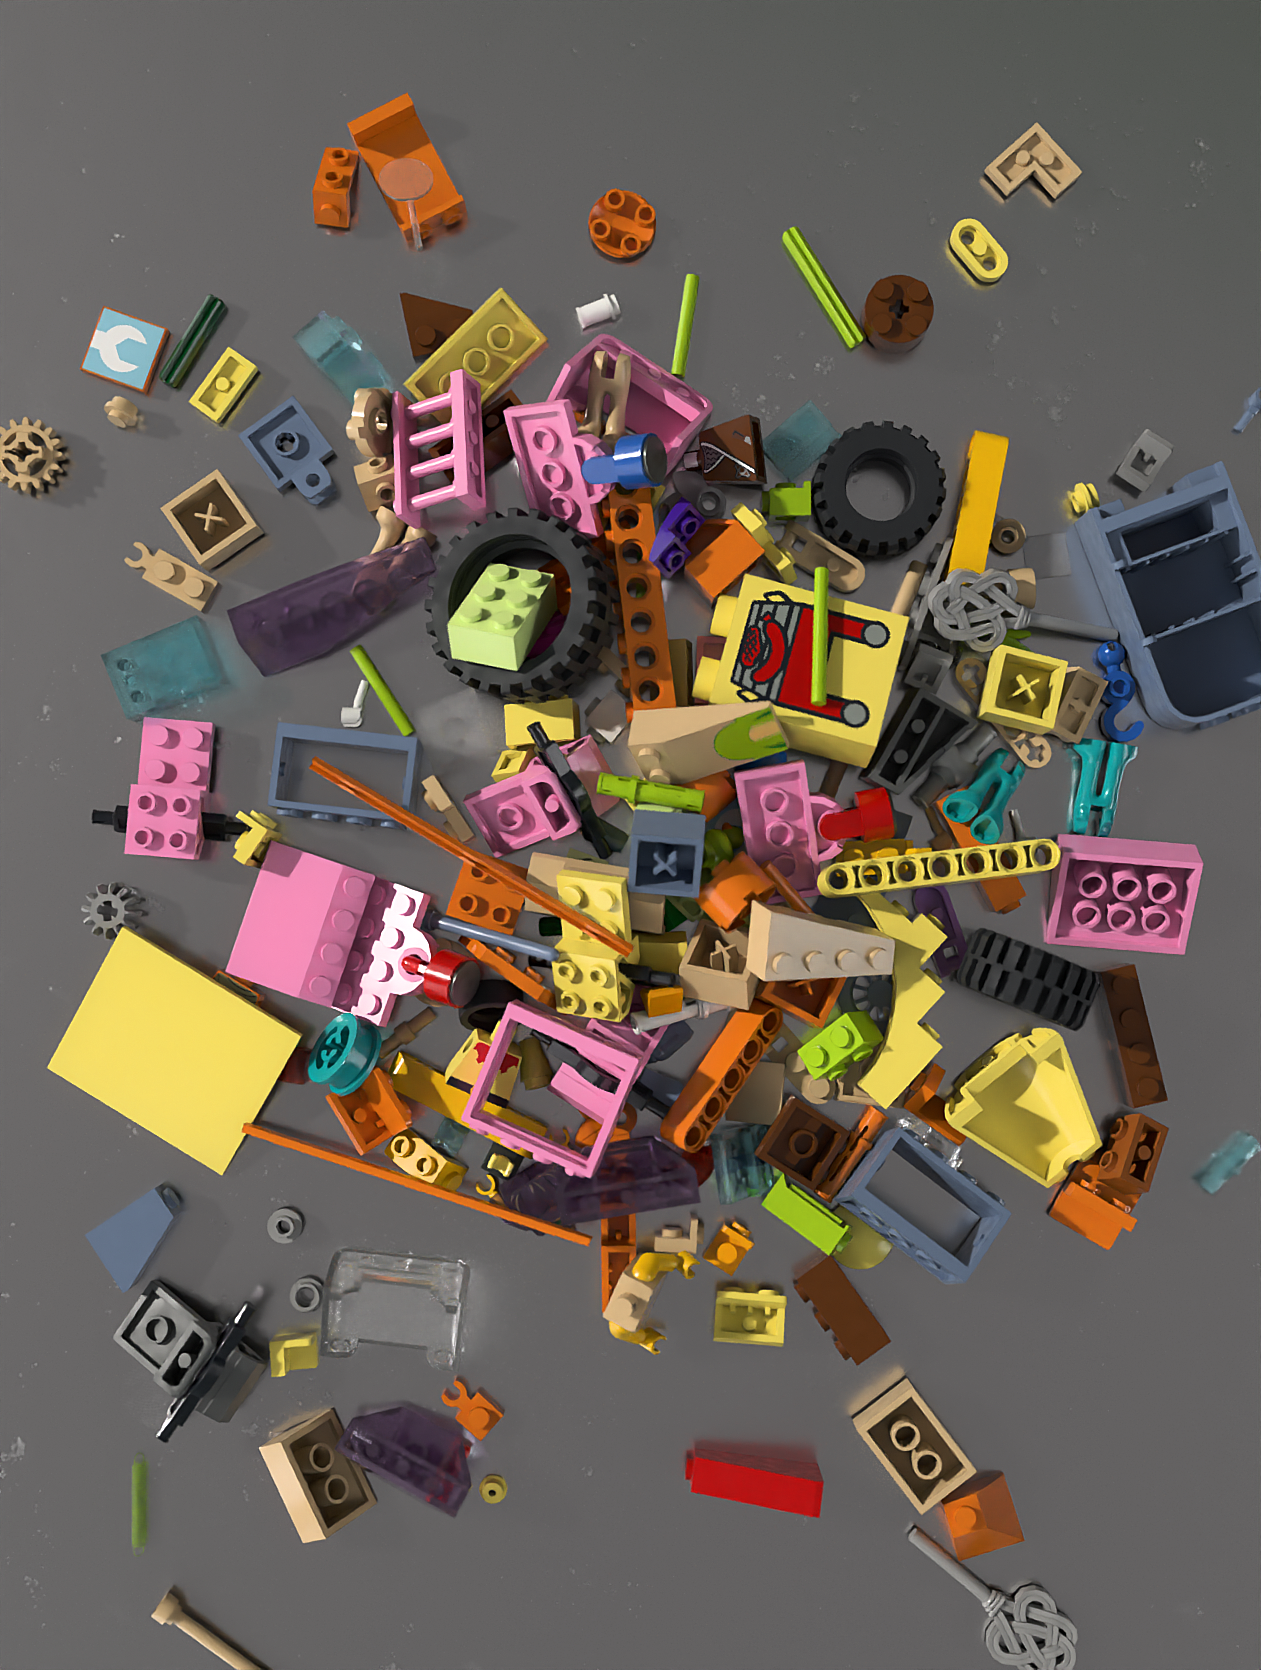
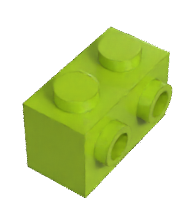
(841, 1045)

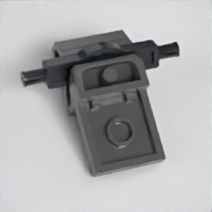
(191, 1358)

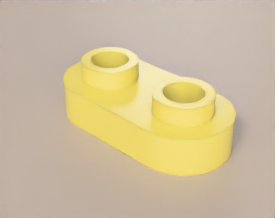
(982, 249)

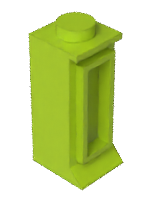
(807, 1216)

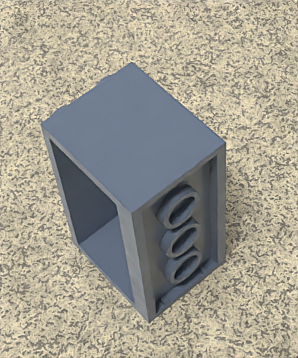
(282, 760)
(905, 1235)

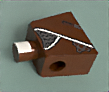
(730, 453)

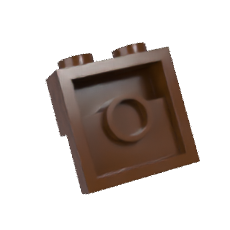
(803, 1143)

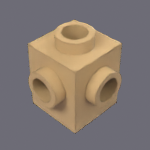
(377, 482)

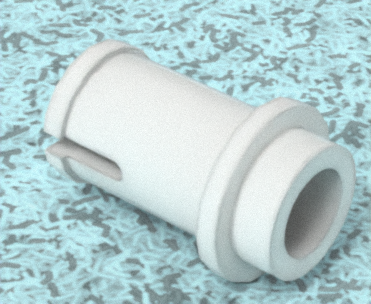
(598, 311)

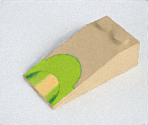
(703, 740)

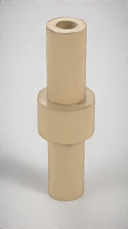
(406, 1032)

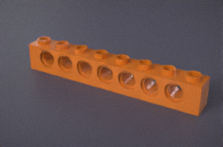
(649, 606)

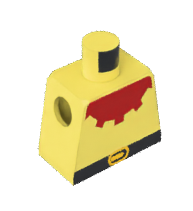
(468, 1062)

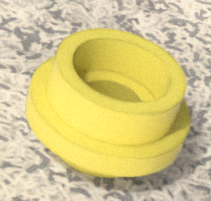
(1084, 497)

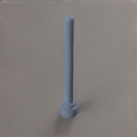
(434, 920)

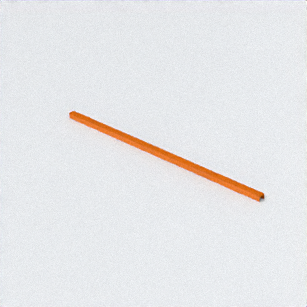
(471, 857)
(417, 1184)

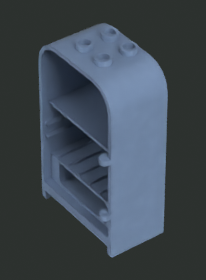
(1183, 598)

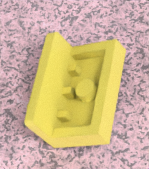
(749, 1317)

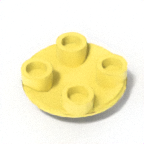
(866, 1246)

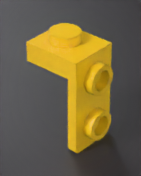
(423, 1161)

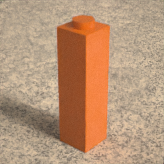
(998, 894)

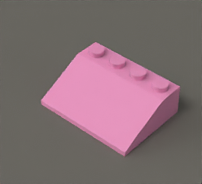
(1123, 894)
(300, 923)

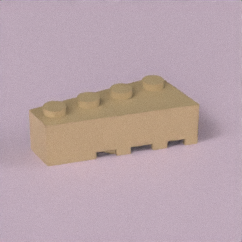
(808, 946)

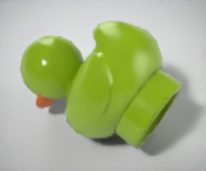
(720, 845)

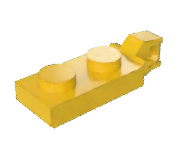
(878, 849)

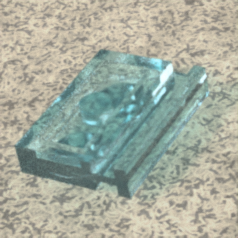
(799, 441)

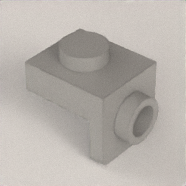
(1145, 460)

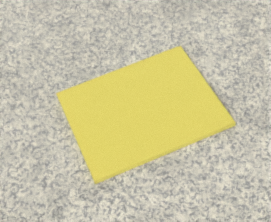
(174, 1050)

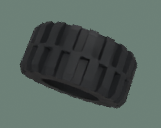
(889, 446)
(1028, 978)

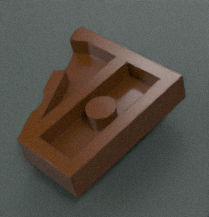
(430, 323)

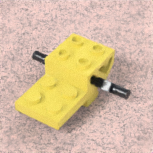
(588, 974)

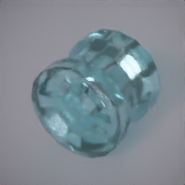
(450, 1136)

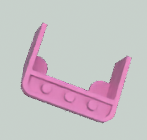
(655, 397)

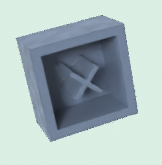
(666, 853)

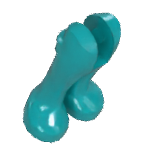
(1086, 799)
(964, 804)

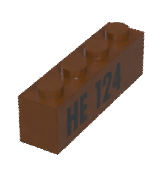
(1130, 1036)

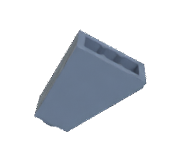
(134, 1235)

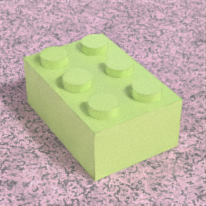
(502, 616)

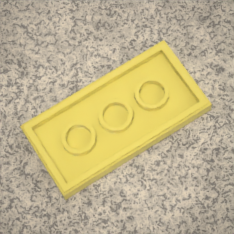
(485, 346)

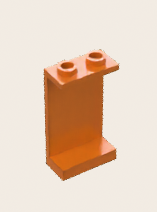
(397, 133)

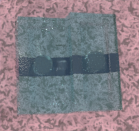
(736, 1166)

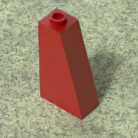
(757, 1480)

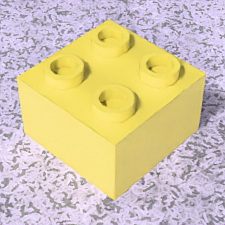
(1022, 689)

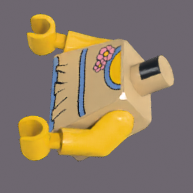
(638, 1292)

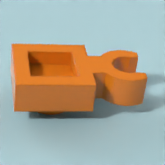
(476, 1412)

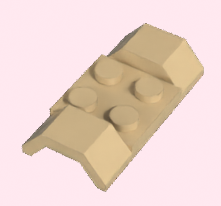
(644, 908)

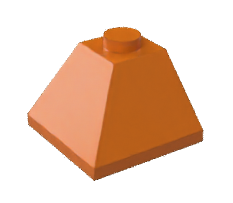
(981, 1517)

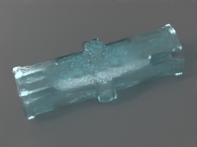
(1229, 1163)

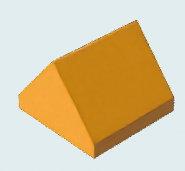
(662, 1000)

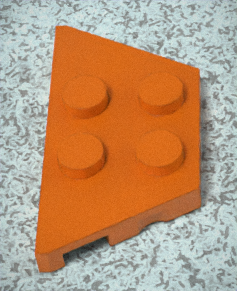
(503, 963)

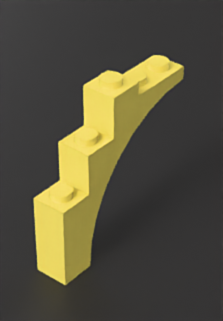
(914, 992)

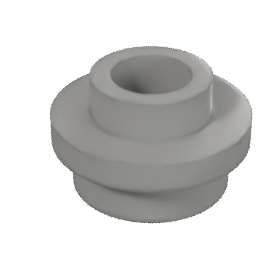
(292, 1218)
(297, 1299)

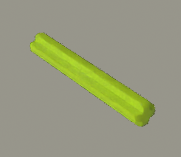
(823, 287)

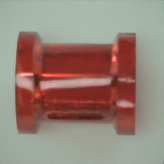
(295, 1067)

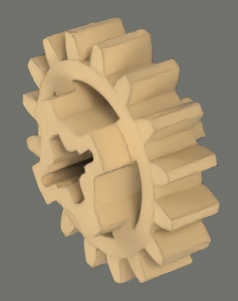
(25, 440)

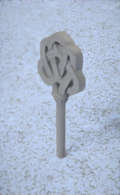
(987, 614)
(993, 1601)

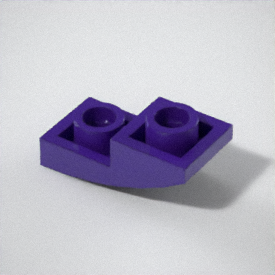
(669, 545)

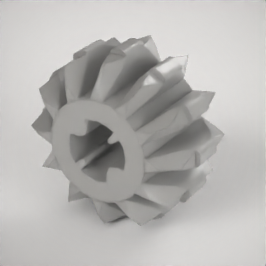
(119, 899)

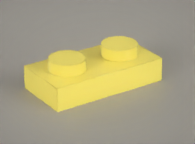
(223, 385)

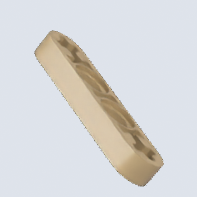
(1021, 752)

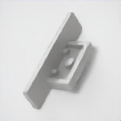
(921, 619)

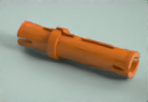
(858, 1143)

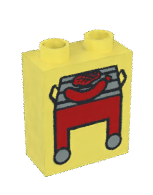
(772, 660)

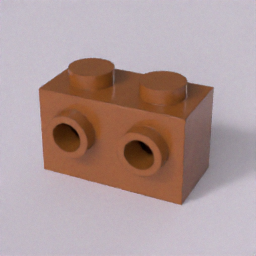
(1132, 1154)

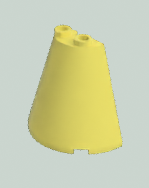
(1026, 1106)

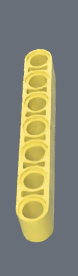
(955, 868)

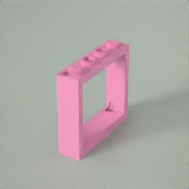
(516, 1136)

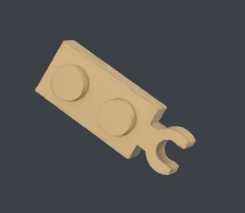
(175, 577)

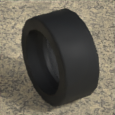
(489, 1004)

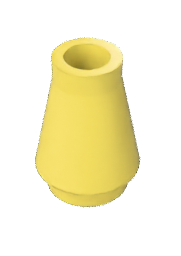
(534, 1066)

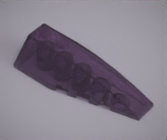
(325, 607)

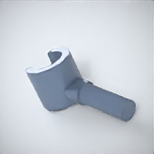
(1255, 407)

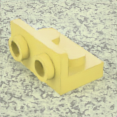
(254, 844)

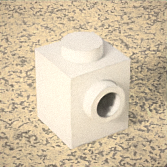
(606, 718)

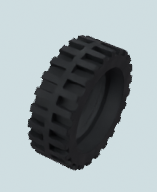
(586, 622)

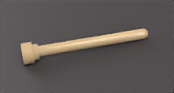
(170, 1612)

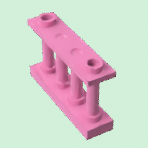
(465, 457)

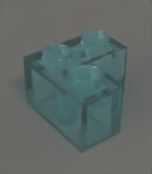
(338, 354)

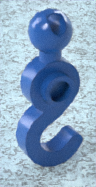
(1117, 693)

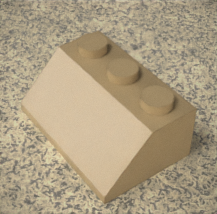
(314, 1480)

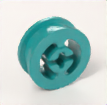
(344, 1054)

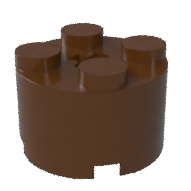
(902, 295)

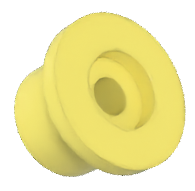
(495, 1483)

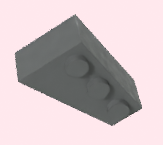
(914, 740)

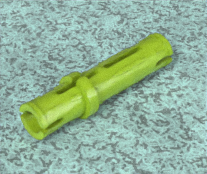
(646, 791)

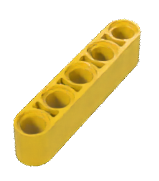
(977, 502)
(429, 1088)

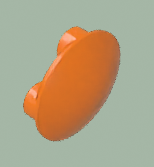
(622, 223)

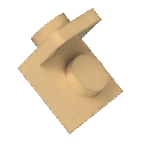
(673, 1239)

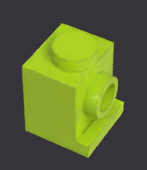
(787, 502)

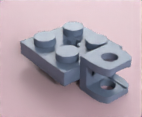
(301, 464)

